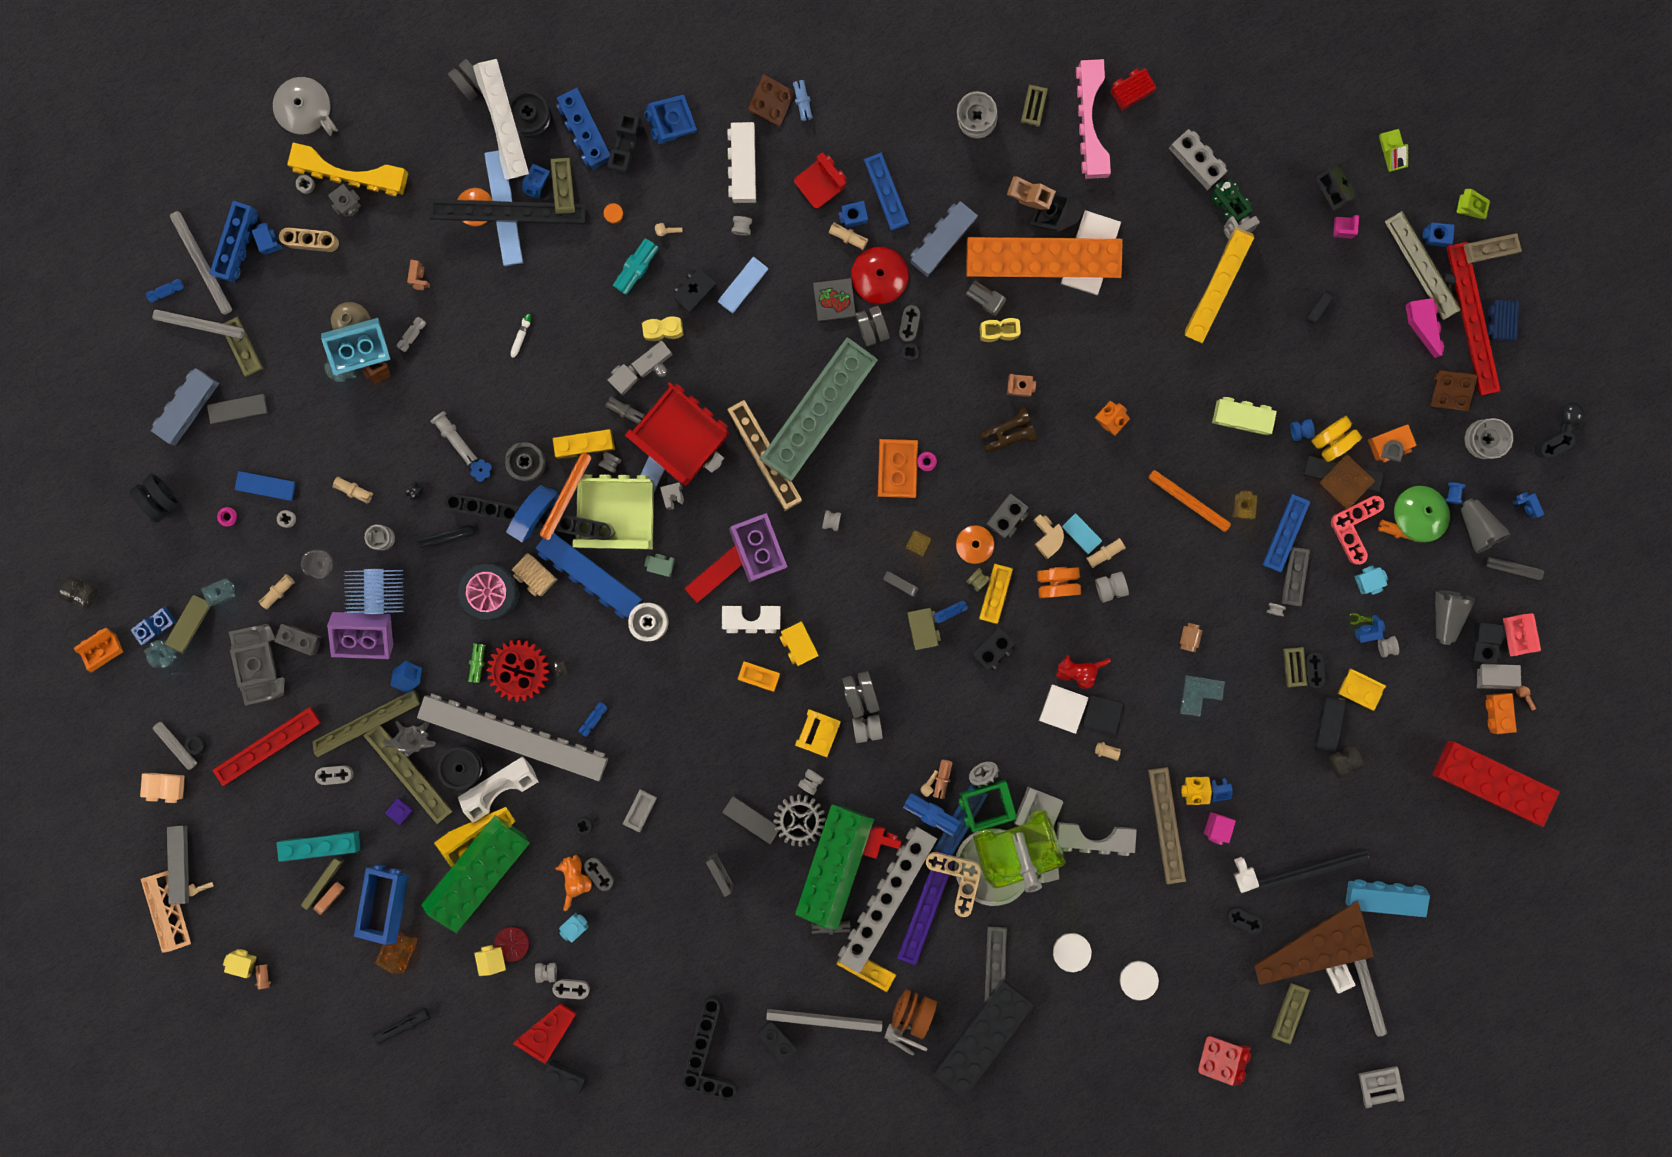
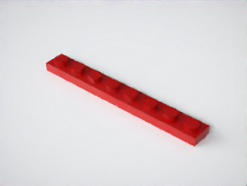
(1473, 320)

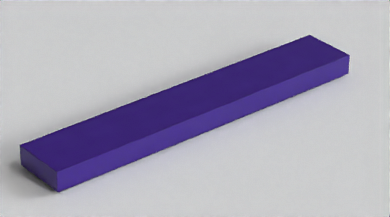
(924, 913)

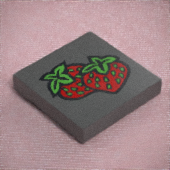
(834, 299)

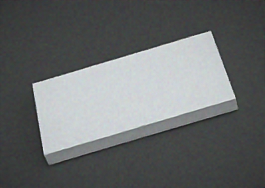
(1092, 227)

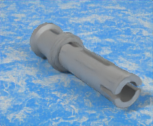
(448, 430)
(1028, 870)

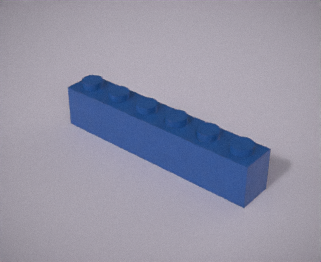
(589, 574)

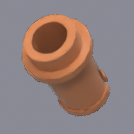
(262, 976)

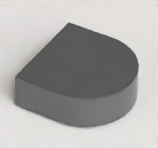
(1392, 450)

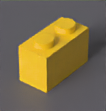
(798, 643)

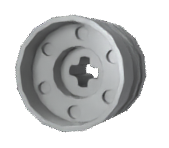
(977, 104)
(1499, 434)

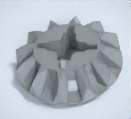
(977, 773)

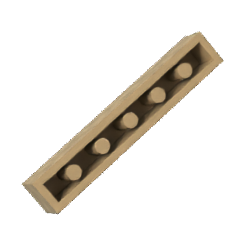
(757, 444)

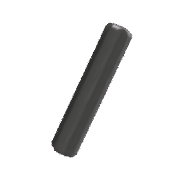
(1515, 568)

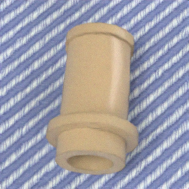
(1107, 751)

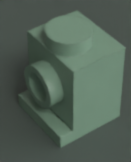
(659, 564)

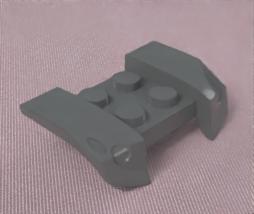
(255, 664)

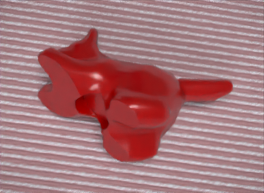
(1084, 674)

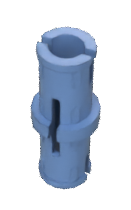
(802, 100)

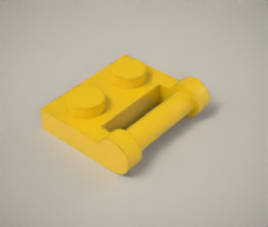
(824, 735)

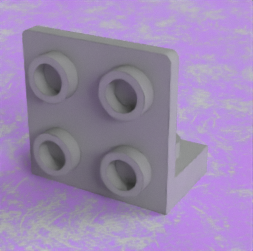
(1036, 801)

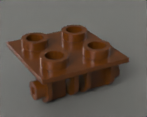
(771, 100)
(1453, 390)

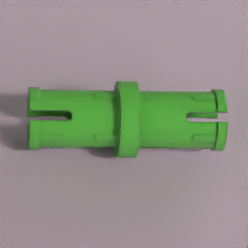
(476, 663)

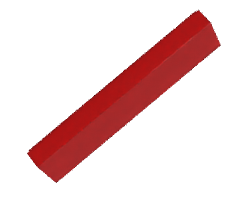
(714, 575)

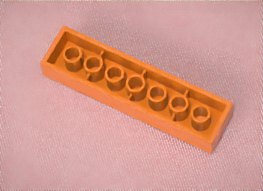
(1044, 257)

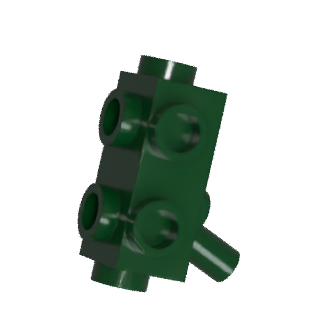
(1229, 197)

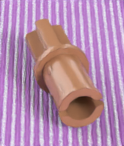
(942, 778)

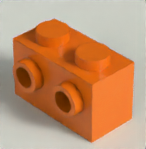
(1501, 713)

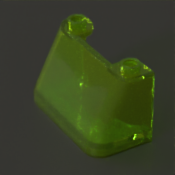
(999, 854)

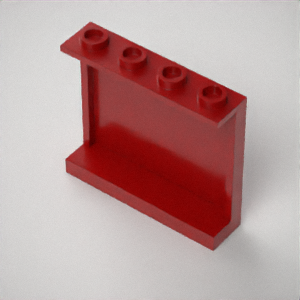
(679, 434)

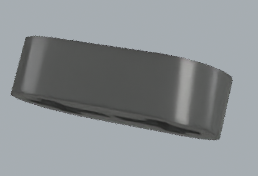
(914, 325)
(900, 584)
(602, 870)

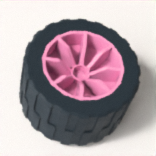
(488, 592)

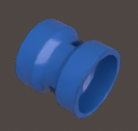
(1302, 430)

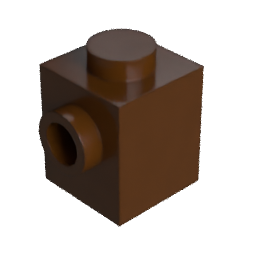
(376, 372)

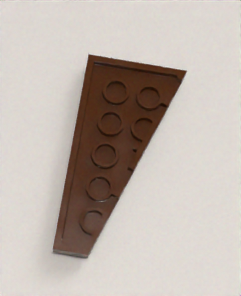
(1326, 945)

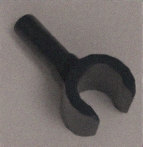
(1450, 280)

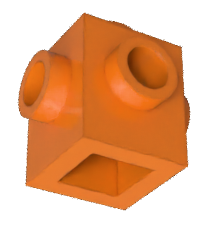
(1112, 417)

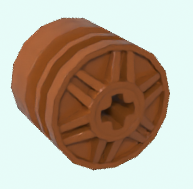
(914, 1014)

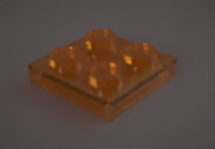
(1347, 481)

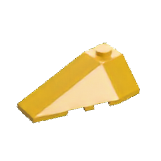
(458, 840)

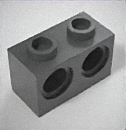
(1004, 513)
(298, 639)

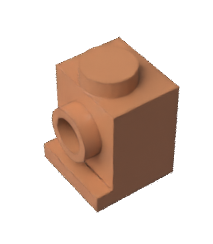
(1015, 390)

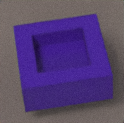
(399, 811)

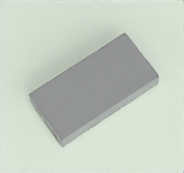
(639, 810)

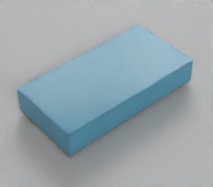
(1081, 533)

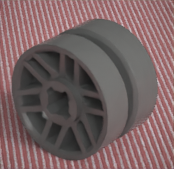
(466, 80)
(872, 326)

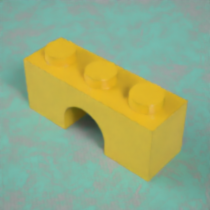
(587, 442)

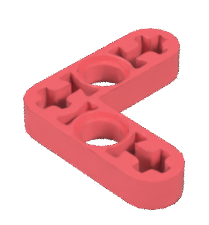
(1349, 528)

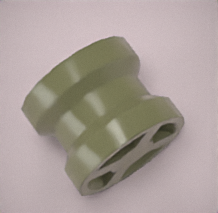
(978, 579)

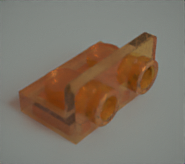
(396, 956)

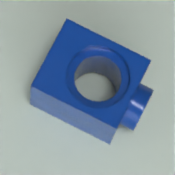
(862, 217)
(1445, 230)

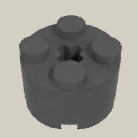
(536, 461)

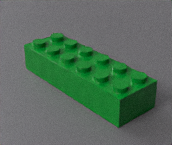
(834, 867)
(475, 874)

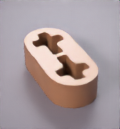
(329, 898)

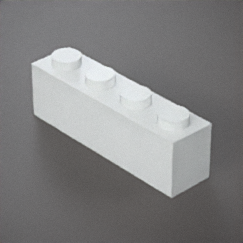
(743, 162)

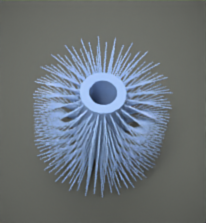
(374, 592)

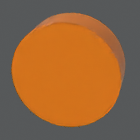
(613, 213)

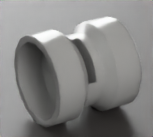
(806, 783)
(545, 972)

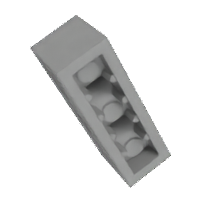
(1198, 169)

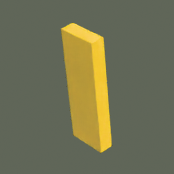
(996, 593)
(873, 974)

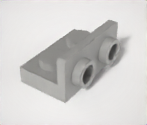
(1246, 224)

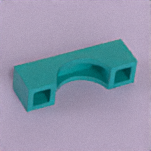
(318, 846)

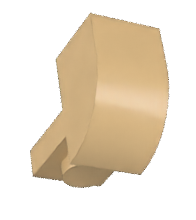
(1053, 536)

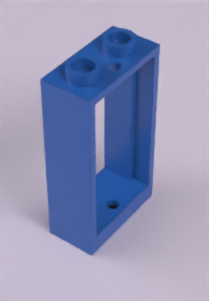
(394, 910)

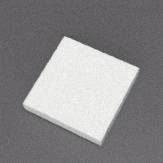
(1063, 709)

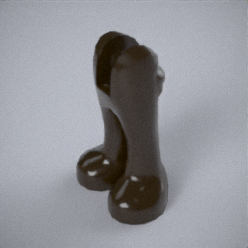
(1003, 440)

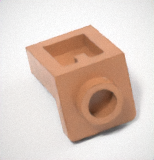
(415, 273)

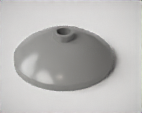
(304, 117)

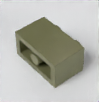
(923, 628)

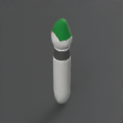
(521, 334)

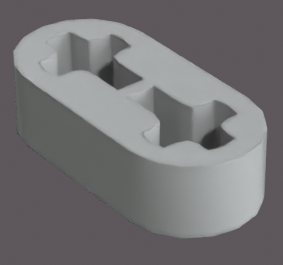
(333, 770)
(571, 994)

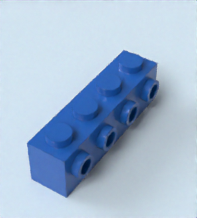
(584, 128)
(233, 242)

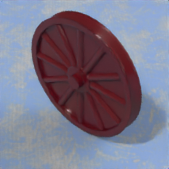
(513, 943)

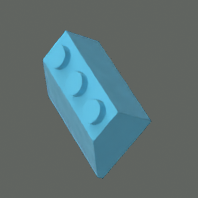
(355, 346)

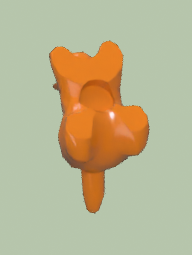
(574, 881)

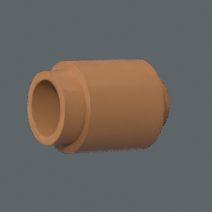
(1190, 637)

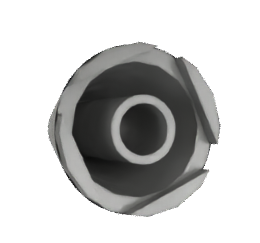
(1482, 526)
(1451, 614)

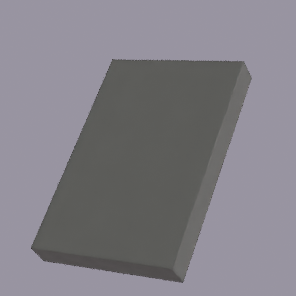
(720, 874)

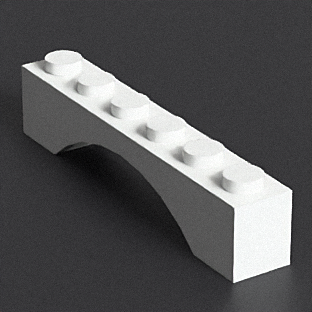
(494, 92)

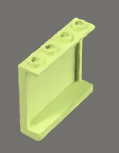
(623, 504)

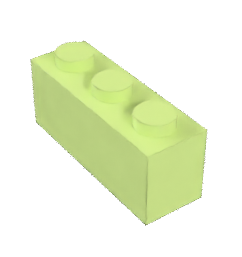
(1244, 416)

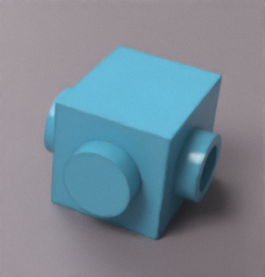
(1371, 580)
(573, 927)

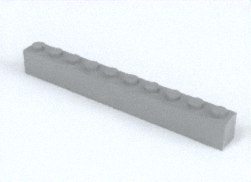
(512, 737)

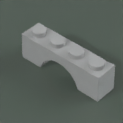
(1120, 840)

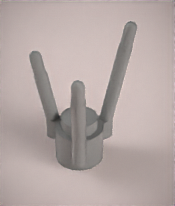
(895, 1036)

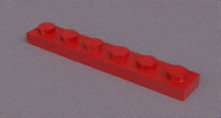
(266, 746)

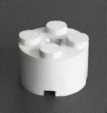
(637, 621)

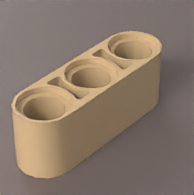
(300, 236)

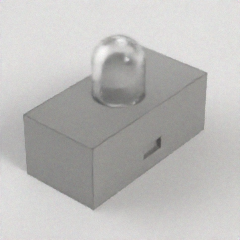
(653, 360)

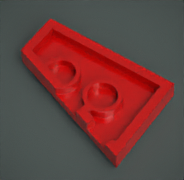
(546, 1033)

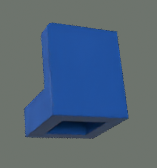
(406, 677)

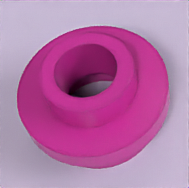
(929, 455)
(221, 516)

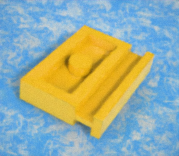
(1361, 689)

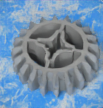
(786, 830)

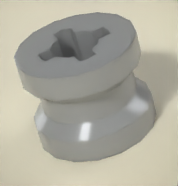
(741, 225)
(831, 520)
(1388, 646)

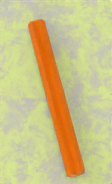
(565, 496)
(1189, 500)

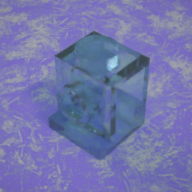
(226, 592)

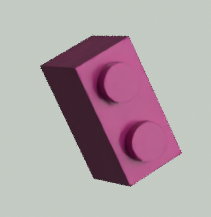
(1219, 828)

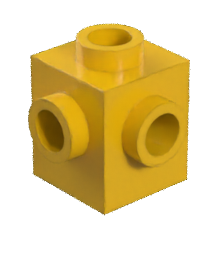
(1197, 790)

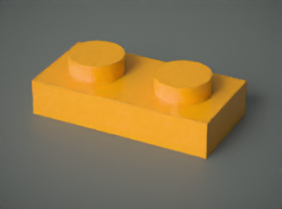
(758, 676)

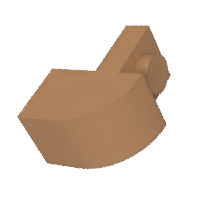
(1031, 194)

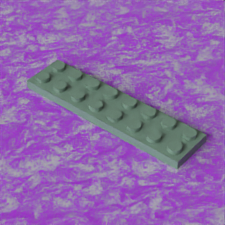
(818, 409)

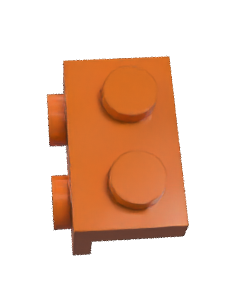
(99, 649)

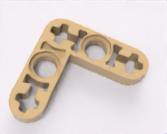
(966, 878)

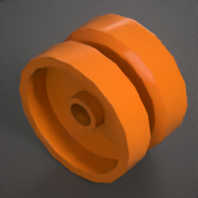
(1058, 581)

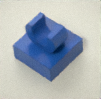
(1221, 792)

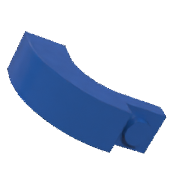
(531, 512)

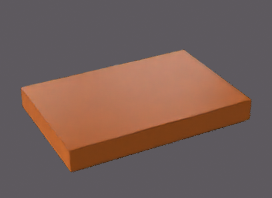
(897, 468)

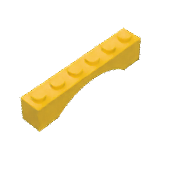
(385, 178)
(1219, 284)

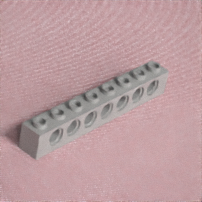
(857, 961)

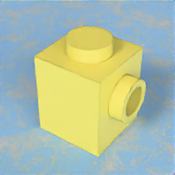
(489, 960)
(239, 963)

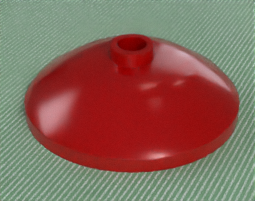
(879, 288)

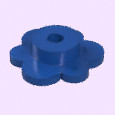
(476, 466)

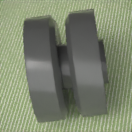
(860, 694)

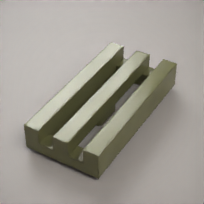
(1030, 121)
(1295, 670)

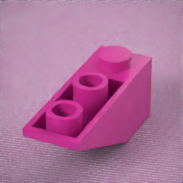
(1423, 321)

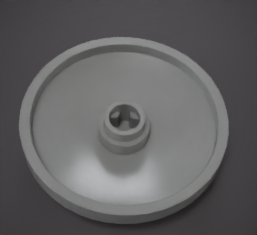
(985, 892)

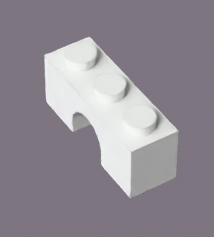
(733, 619)

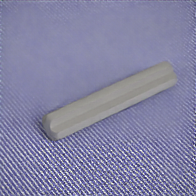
(174, 745)

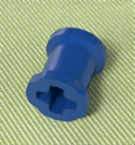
(1455, 493)

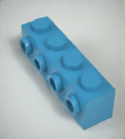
(1388, 898)

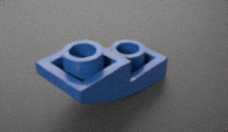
(153, 626)

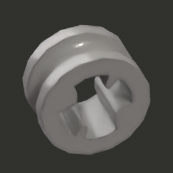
(328, 125)
(299, 181)
(288, 513)
(1276, 609)

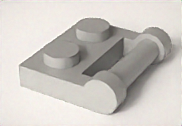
(1378, 1081)

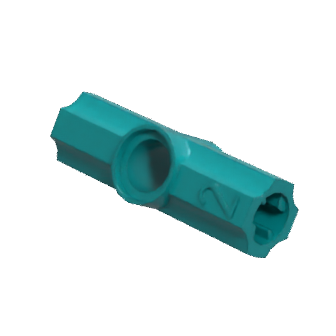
(635, 266)

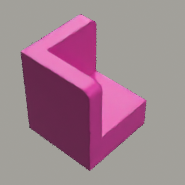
(1346, 227)

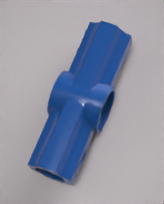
(932, 814)

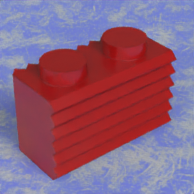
(1132, 89)

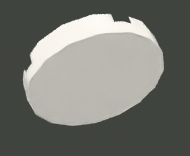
(1072, 952)
(1139, 980)

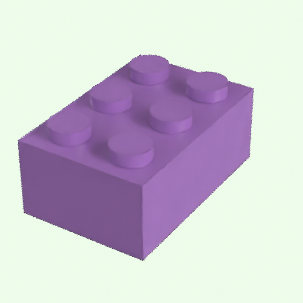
(757, 547)
(360, 635)

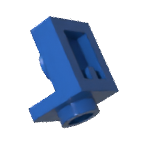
(535, 181)
(1531, 506)
(1370, 633)

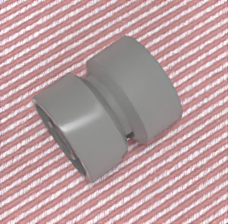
(379, 537)
(1111, 587)
(867, 728)

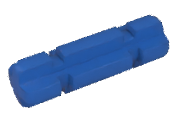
(164, 290)
(950, 611)
(593, 719)

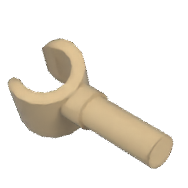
(661, 230)
(926, 790)
(193, 890)

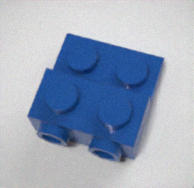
(669, 119)

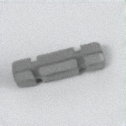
(411, 334)

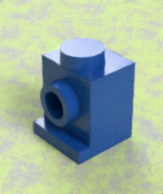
(266, 239)

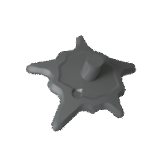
(410, 739)

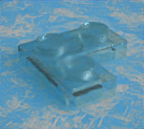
(1195, 690)

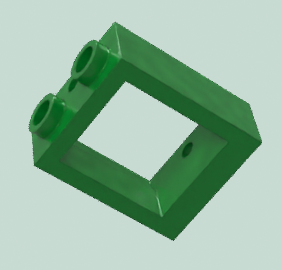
(1006, 800)

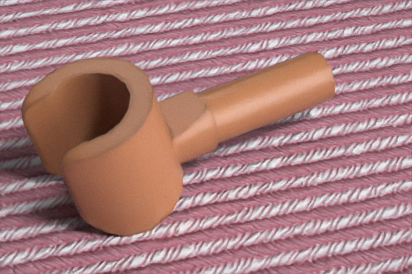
(1525, 692)

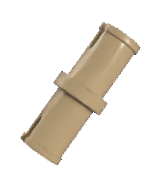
(848, 236)
(352, 490)
(1106, 553)
(276, 591)

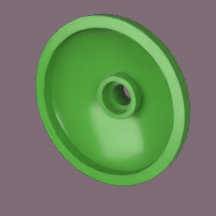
(1412, 515)

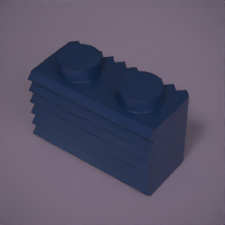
(1503, 320)

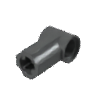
(990, 300)

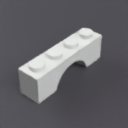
(478, 800)

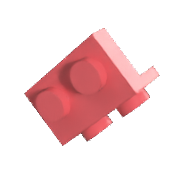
(1521, 634)

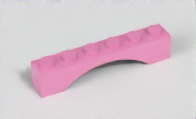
(1096, 158)

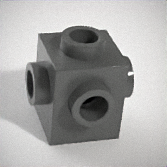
(345, 201)

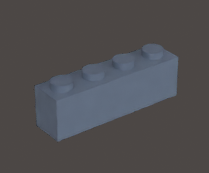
(943, 239)
(184, 407)

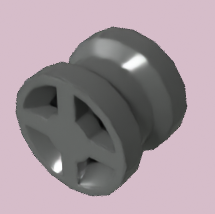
(609, 462)

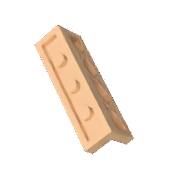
(159, 915)

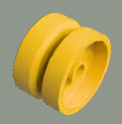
(1338, 441)

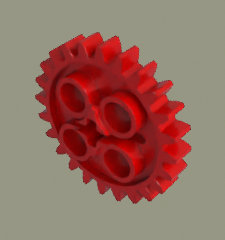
(513, 687)

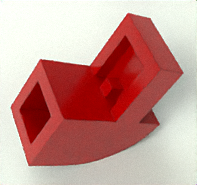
(876, 838)

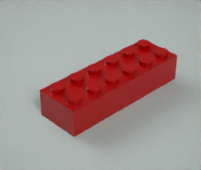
(1495, 783)

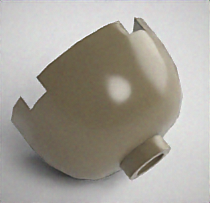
(348, 314)

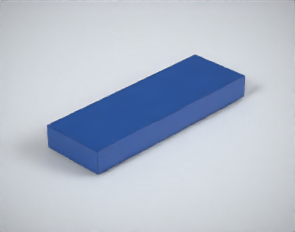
(265, 486)

